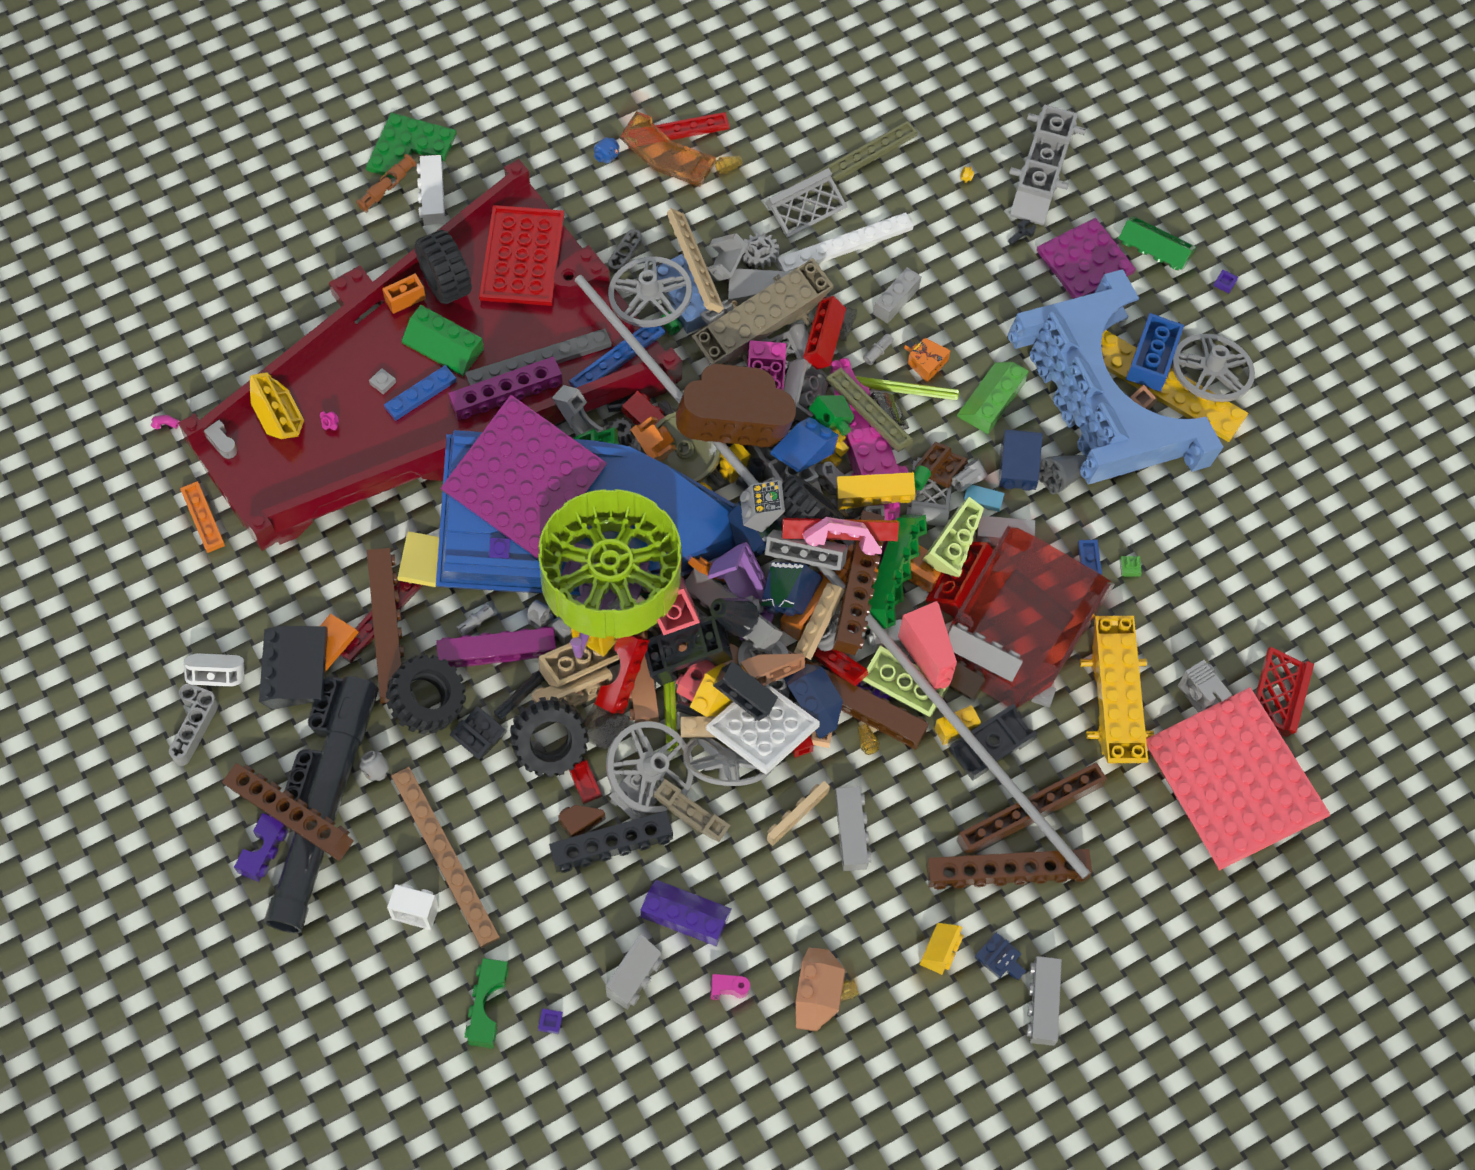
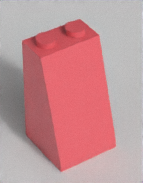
(681, 613)
(929, 644)

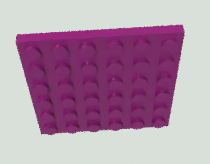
(521, 473)

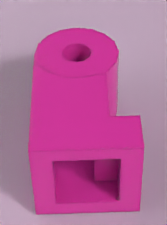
(729, 985)

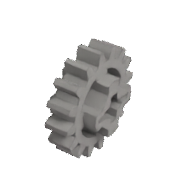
(760, 250)

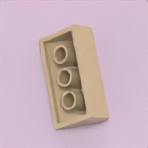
(563, 667)
(578, 690)

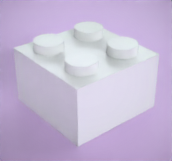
(413, 906)

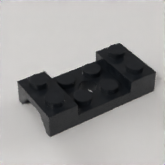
(1004, 726)

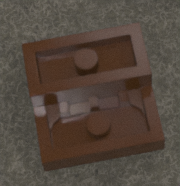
(942, 464)

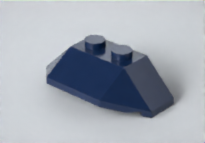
(817, 697)

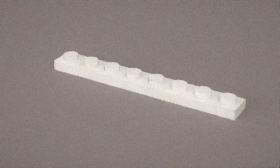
(848, 242)

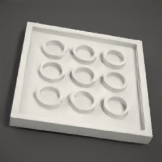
(764, 741)

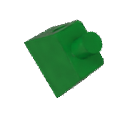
(833, 412)

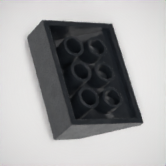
(293, 666)

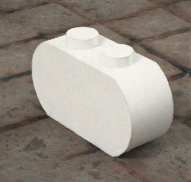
(214, 669)

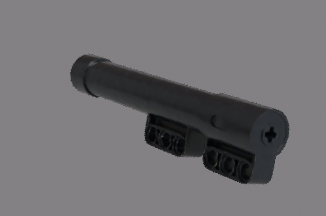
(322, 788)

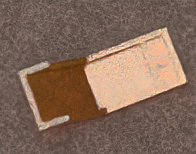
(664, 154)

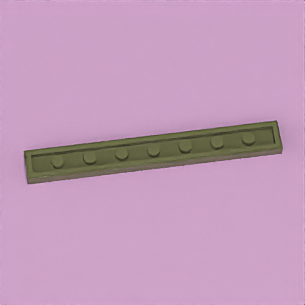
(867, 153)

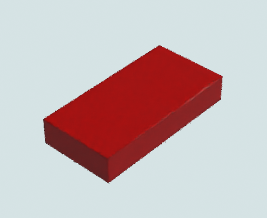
(585, 782)

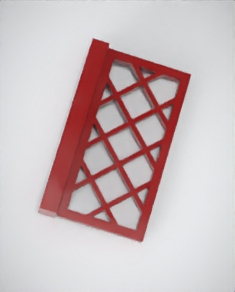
(1298, 691)

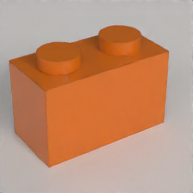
(404, 293)

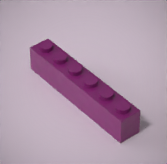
(496, 648)

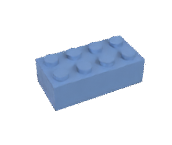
(691, 316)

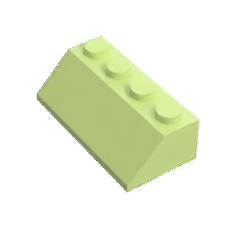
(891, 678)

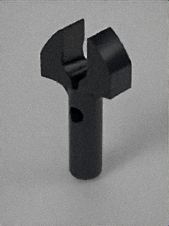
(1021, 225)

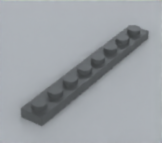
(561, 351)

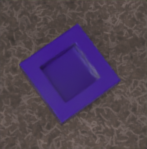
(1225, 281)
(499, 548)
(550, 1021)

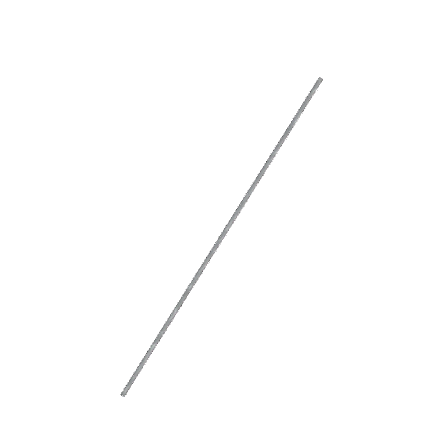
(972, 741)

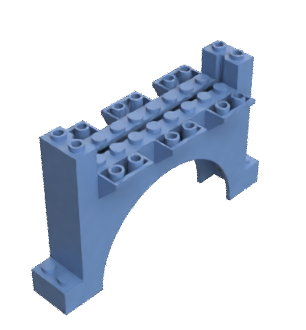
(1115, 429)

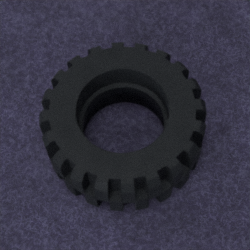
(443, 266)
(805, 501)
(442, 677)
(556, 760)

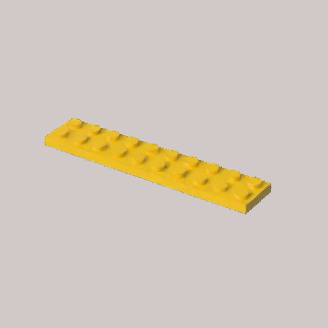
(1223, 416)

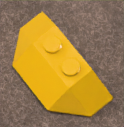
(275, 407)

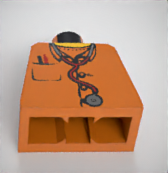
(926, 357)

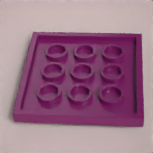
(1083, 257)

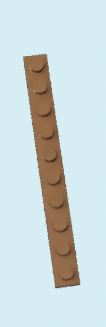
(445, 857)

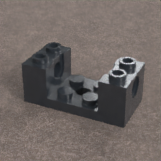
(704, 641)

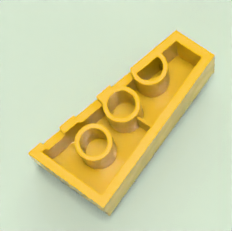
(874, 489)

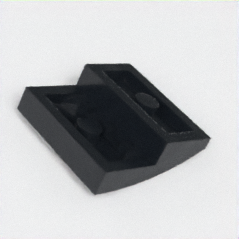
(478, 733)

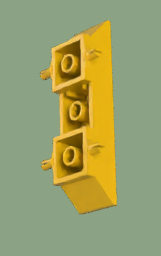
(1119, 690)

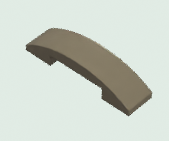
(690, 812)

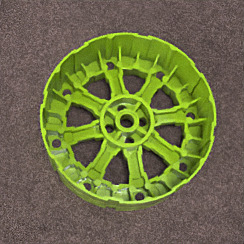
(606, 512)

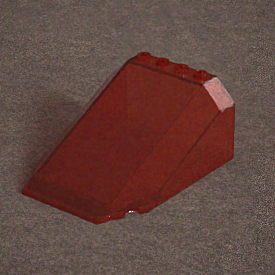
(1035, 605)

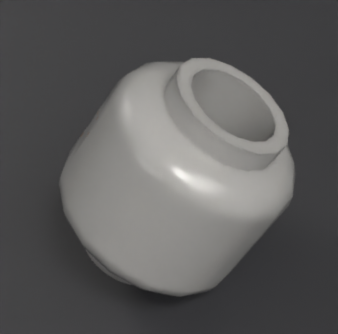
(374, 765)

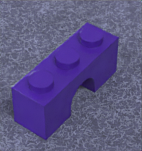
(255, 864)

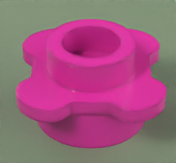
(329, 420)

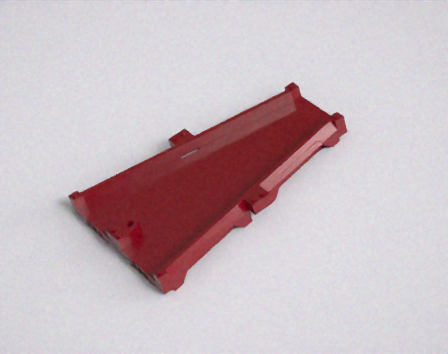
(289, 482)

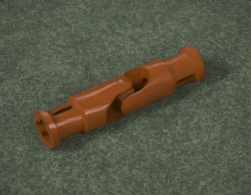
(377, 191)

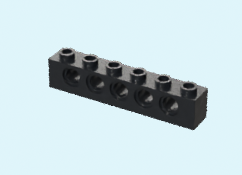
(618, 833)

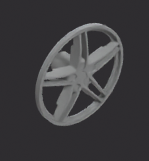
(648, 290)
(1214, 365)
(720, 757)
(650, 765)

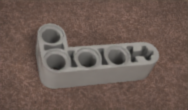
(189, 726)

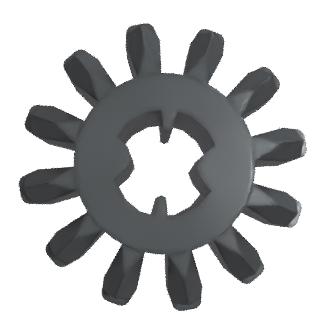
(623, 426)

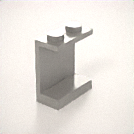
(730, 252)

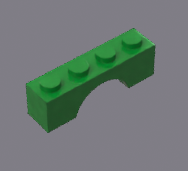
(492, 977)

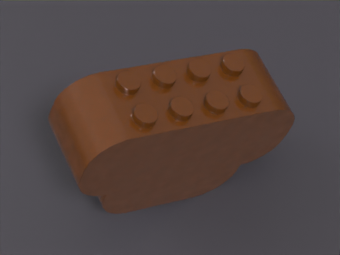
(735, 407)

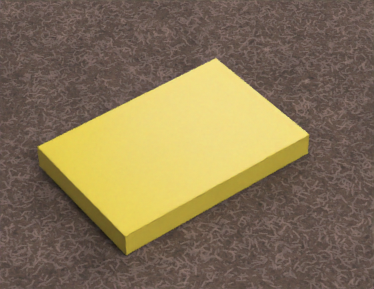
(419, 559)

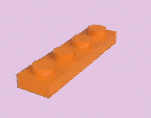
(202, 517)

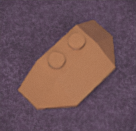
(818, 989)

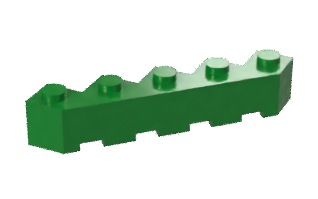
(896, 569)

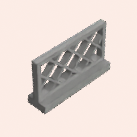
(803, 188)

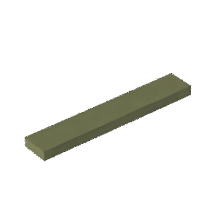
(869, 410)

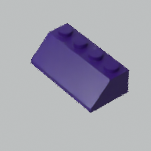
(685, 912)

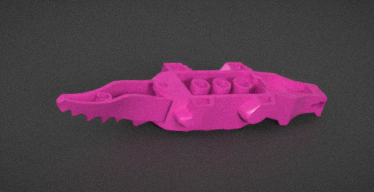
(868, 449)

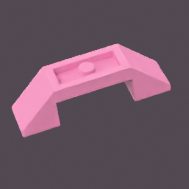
(817, 533)

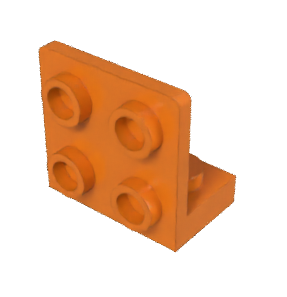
(922, 573)

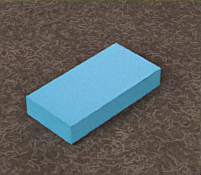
(985, 497)

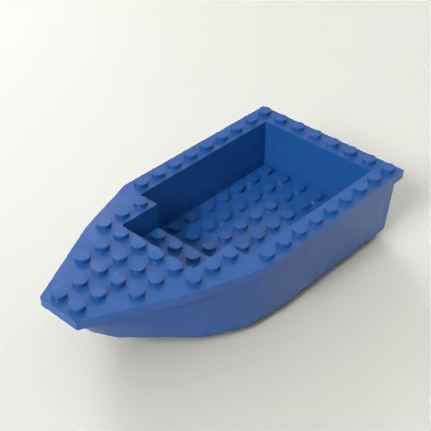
(465, 537)

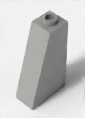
(749, 282)

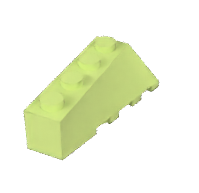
(953, 543)

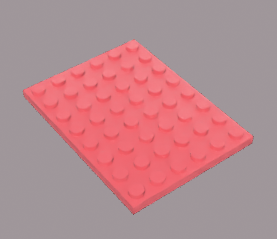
(1236, 778)

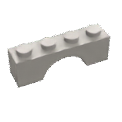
(571, 404)

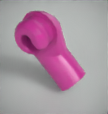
(164, 419)

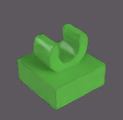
(1130, 566)

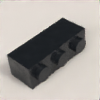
(745, 691)

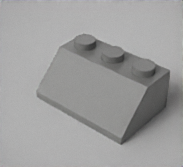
(804, 386)
(634, 973)

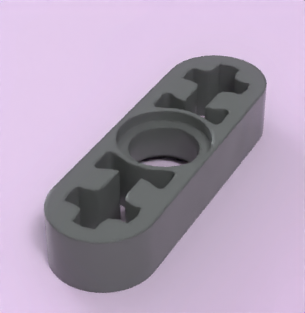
(625, 243)

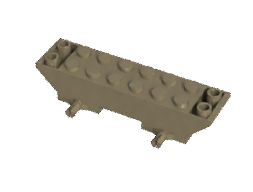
(764, 313)

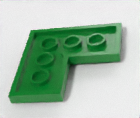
(408, 136)

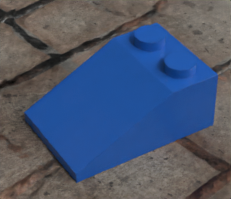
(806, 445)

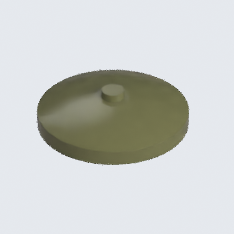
(692, 457)

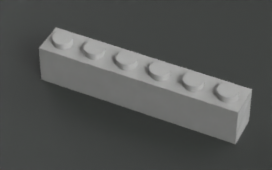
(707, 590)

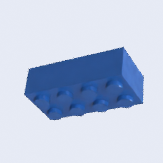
(1155, 352)

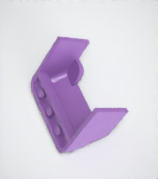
(741, 574)

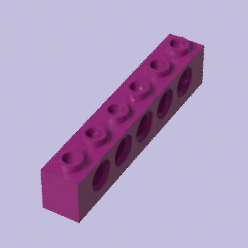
(511, 380)

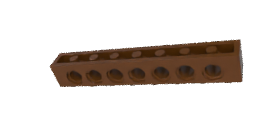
(844, 639)
(288, 811)
(997, 862)

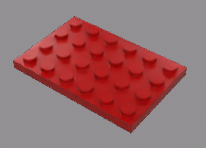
(522, 255)

